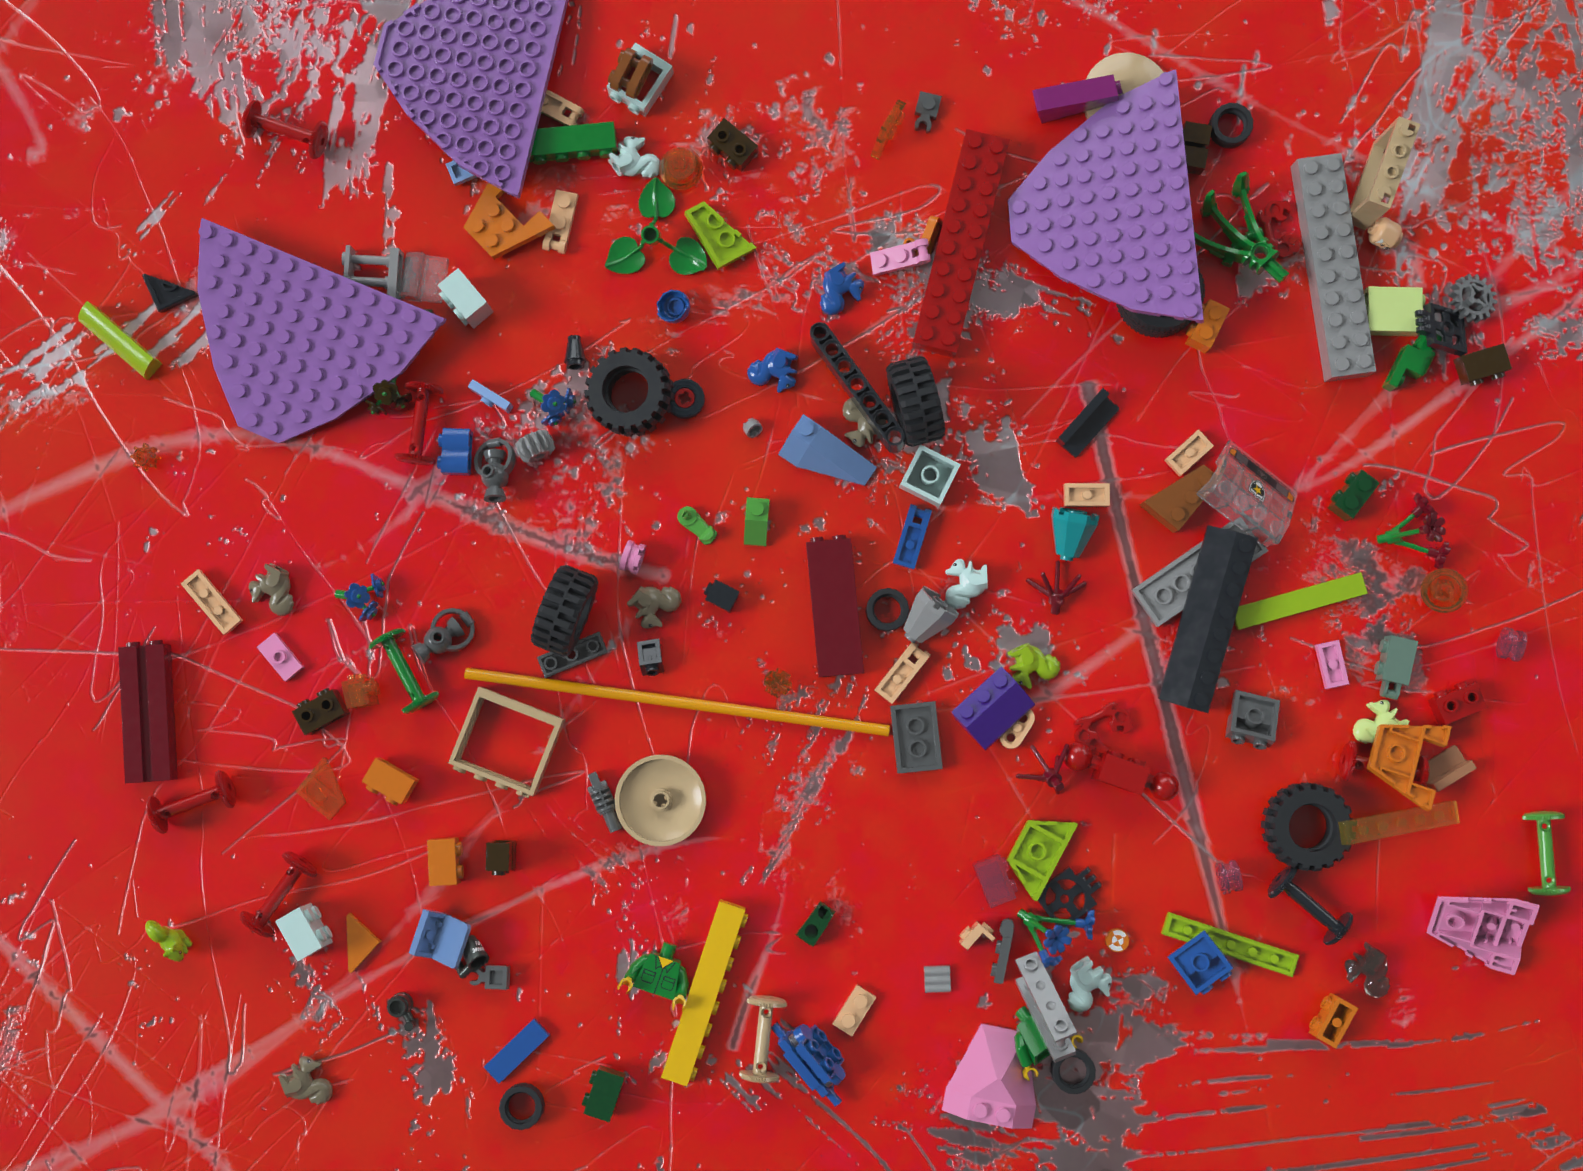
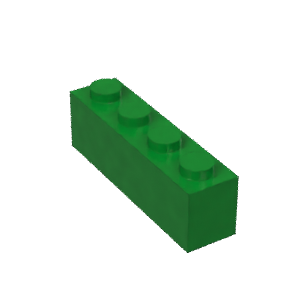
(574, 142)

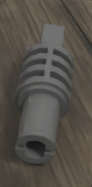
(604, 802)

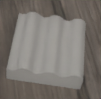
(937, 978)

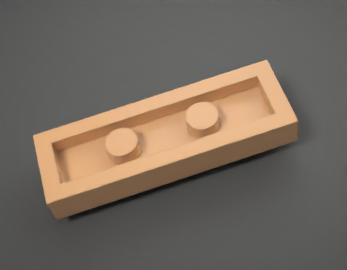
(211, 602)

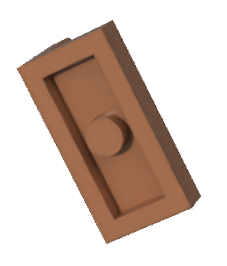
(1448, 768)

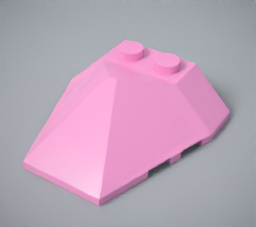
(1484, 928)
(990, 1082)

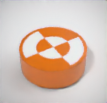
(1117, 940)

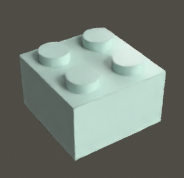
(460, 293)
(929, 476)
(304, 931)

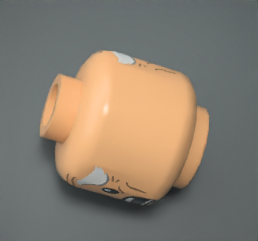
(1385, 233)

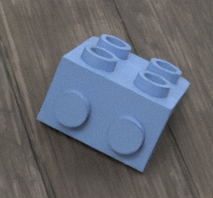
(440, 938)

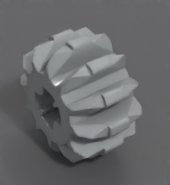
(535, 446)

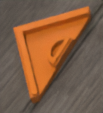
(359, 942)

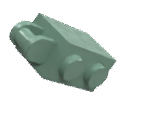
(1395, 664)

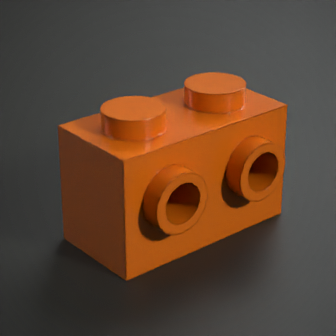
(1204, 334)
(390, 781)
(445, 861)
(1332, 1020)

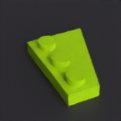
(718, 238)

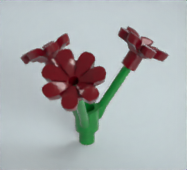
(1431, 527)

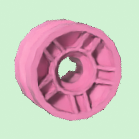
(632, 557)

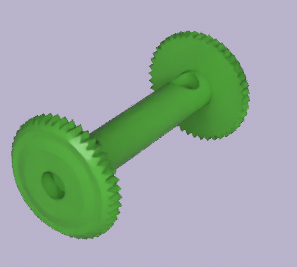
(1546, 853)

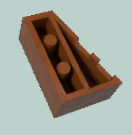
(1179, 500)

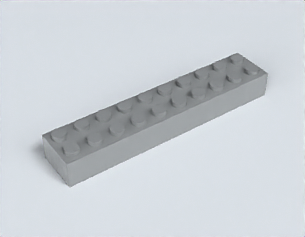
(1333, 267)

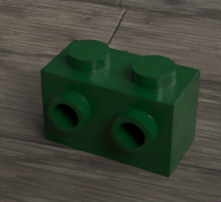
(1353, 494)
(604, 1093)

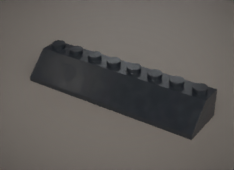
(1207, 618)

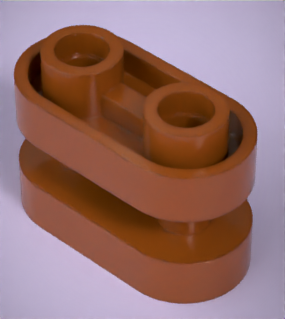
(627, 60)

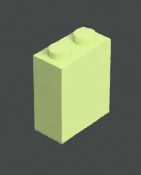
(1392, 309)

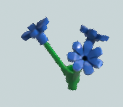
(1057, 937)

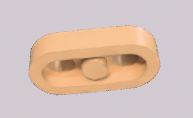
(1019, 730)

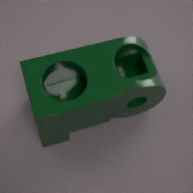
(815, 923)

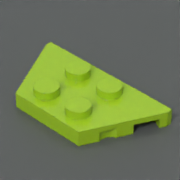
(1038, 853)

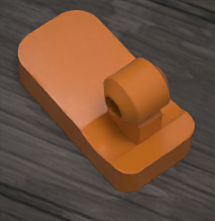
(931, 233)

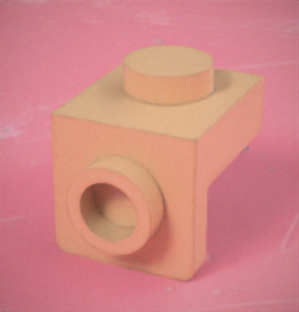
(970, 935)

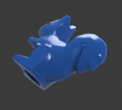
(835, 284)
(776, 364)

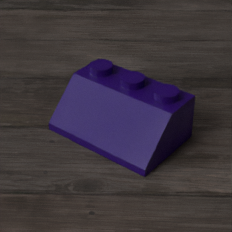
(993, 708)

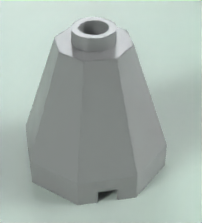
(928, 616)

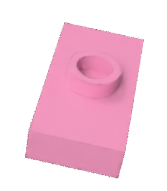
(280, 657)
(1331, 664)

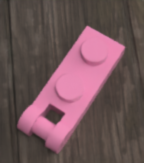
(900, 257)

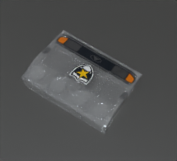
(1250, 496)

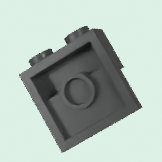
(1253, 720)

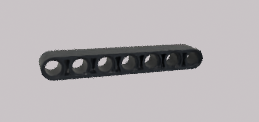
(861, 396)

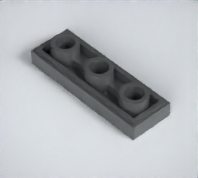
(585, 649)

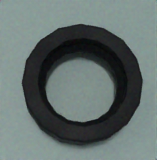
(1238, 110)
(890, 593)
(1078, 1088)
(504, 1109)

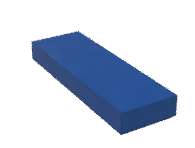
(516, 1050)

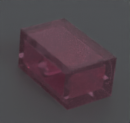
(994, 880)

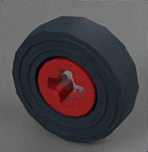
(695, 393)

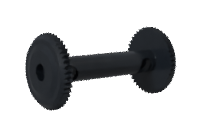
(1337, 928)

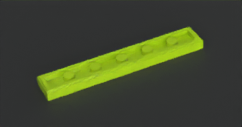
(1300, 600)
(1233, 944)

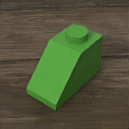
(756, 521)

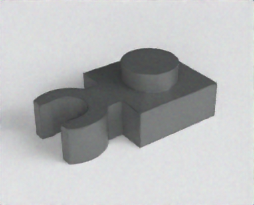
(927, 109)
(494, 977)

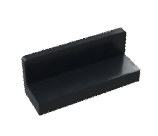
(1088, 423)

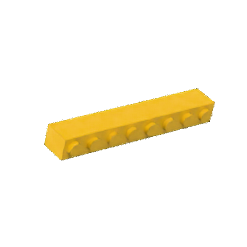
(703, 993)

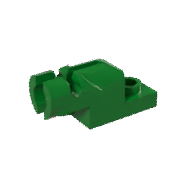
(1410, 361)

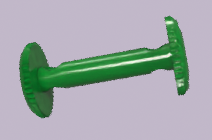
(403, 670)

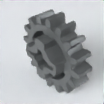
(1472, 298)

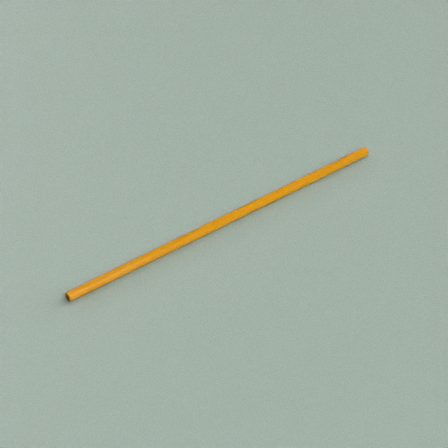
(676, 701)

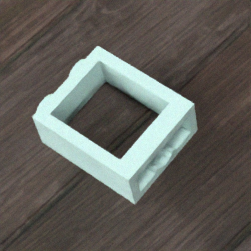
(665, 72)

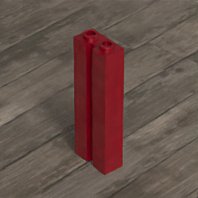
(834, 606)
(147, 712)

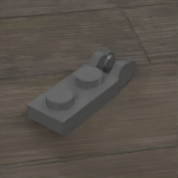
(1002, 948)

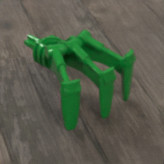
(1242, 246)

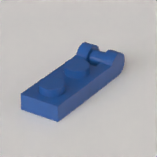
(911, 537)

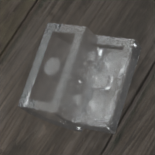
(422, 276)

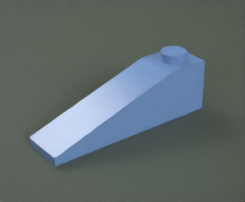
(820, 451)

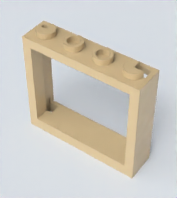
(1383, 172)
(483, 773)

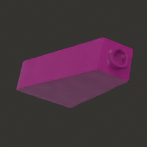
(1075, 97)

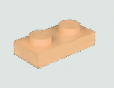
(1189, 452)
(1086, 494)
(854, 1010)

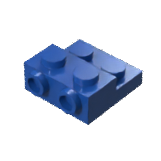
(1201, 963)

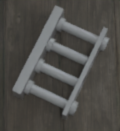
(393, 261)
(1045, 1007)

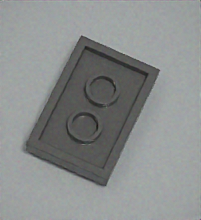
(916, 737)

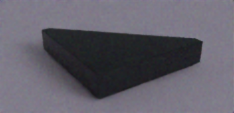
(166, 294)

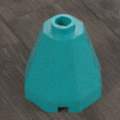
(1072, 531)

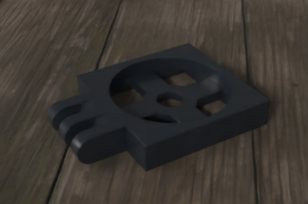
(1428, 326)
(1081, 885)

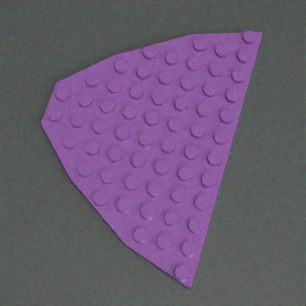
(475, 78)
(1117, 206)
(297, 338)

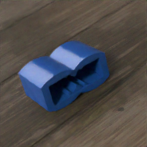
(456, 451)

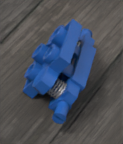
(812, 1058)

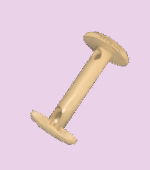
(761, 1075)

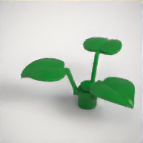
(625, 253)

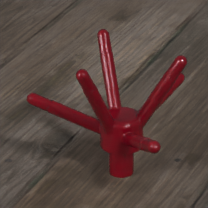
(1055, 595)
(1050, 775)

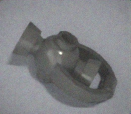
(494, 474)
(444, 635)

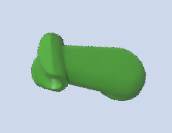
(694, 522)

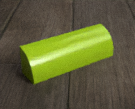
(118, 340)

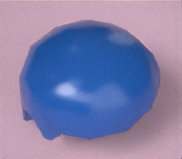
(673, 306)

